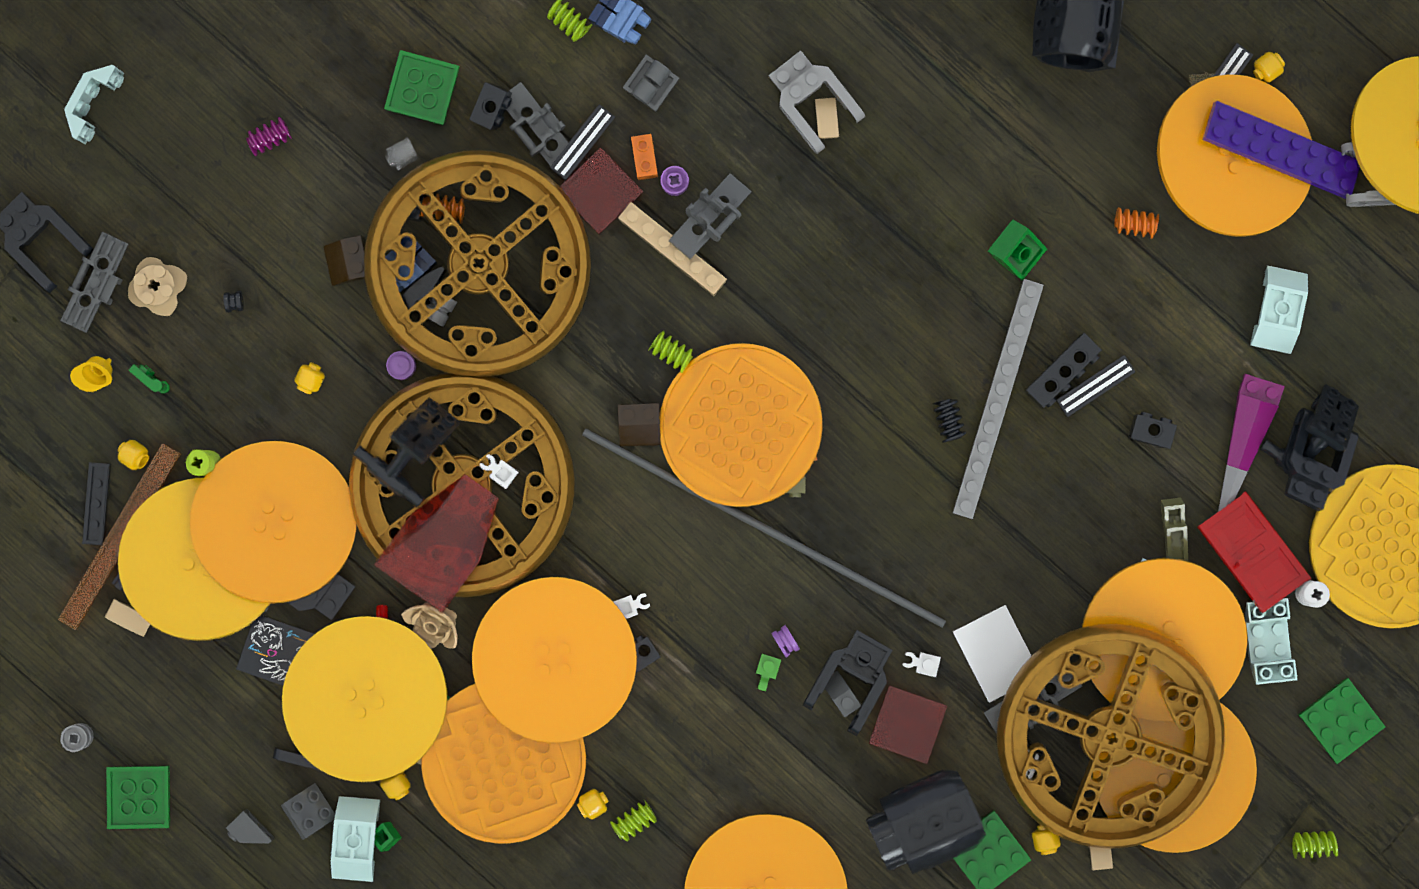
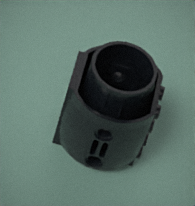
(1077, 33)
(926, 823)

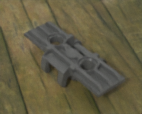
(542, 122)
(706, 211)
(99, 284)
(1060, 693)

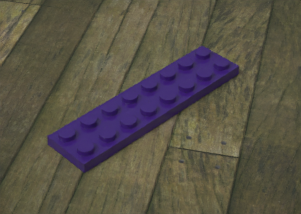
(1281, 150)

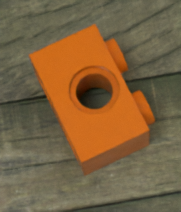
(644, 156)

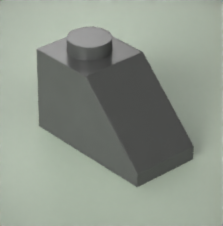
(842, 695)
(248, 829)

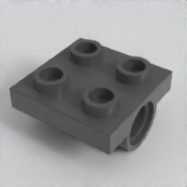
(651, 83)
(308, 811)

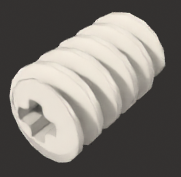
(1312, 594)

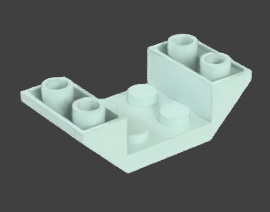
(86, 90)
(1281, 310)
(1269, 643)
(354, 838)

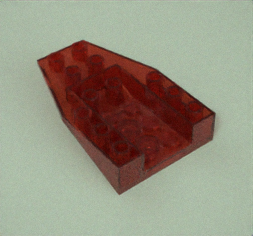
(441, 542)

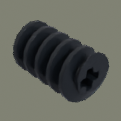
(949, 419)

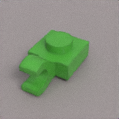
(767, 668)

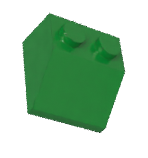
(1017, 249)

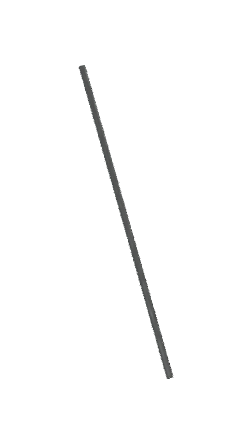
(769, 530)

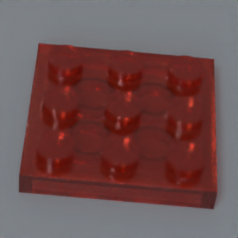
(600, 190)
(907, 724)

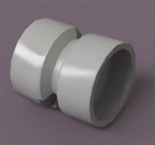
(440, 316)
(76, 737)

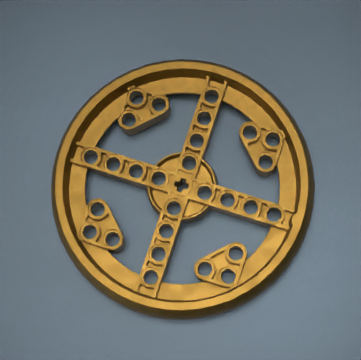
(504, 172)
(525, 410)
(1166, 811)

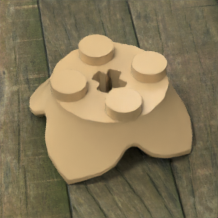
(171, 281)
(433, 625)

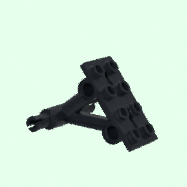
(1328, 425)
(417, 439)

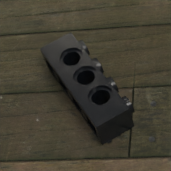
(1037, 390)

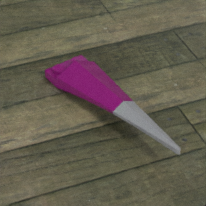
(1253, 415)

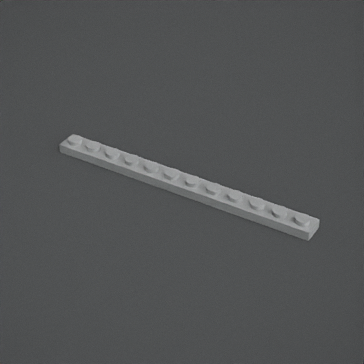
(998, 398)

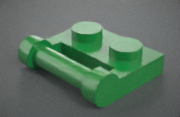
(145, 375)

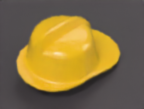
(92, 374)

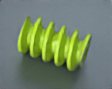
(568, 20)
(671, 351)
(201, 462)
(634, 821)
(1314, 843)

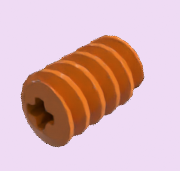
(455, 209)
(1136, 222)

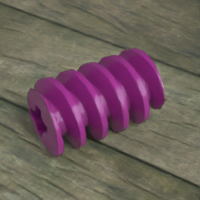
(267, 136)

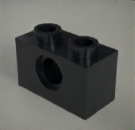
(481, 112)
(1140, 432)

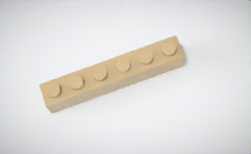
(659, 238)

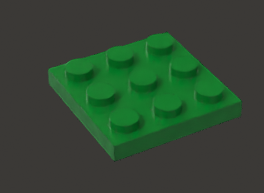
(422, 87)
(1341, 720)
(138, 797)
(995, 857)

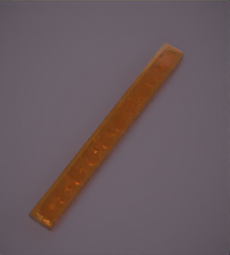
(108, 553)

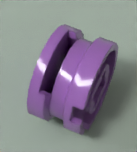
(674, 180)
(401, 365)
(785, 641)

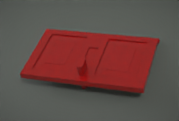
(1254, 552)

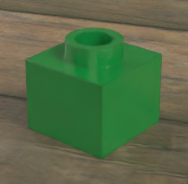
(382, 833)

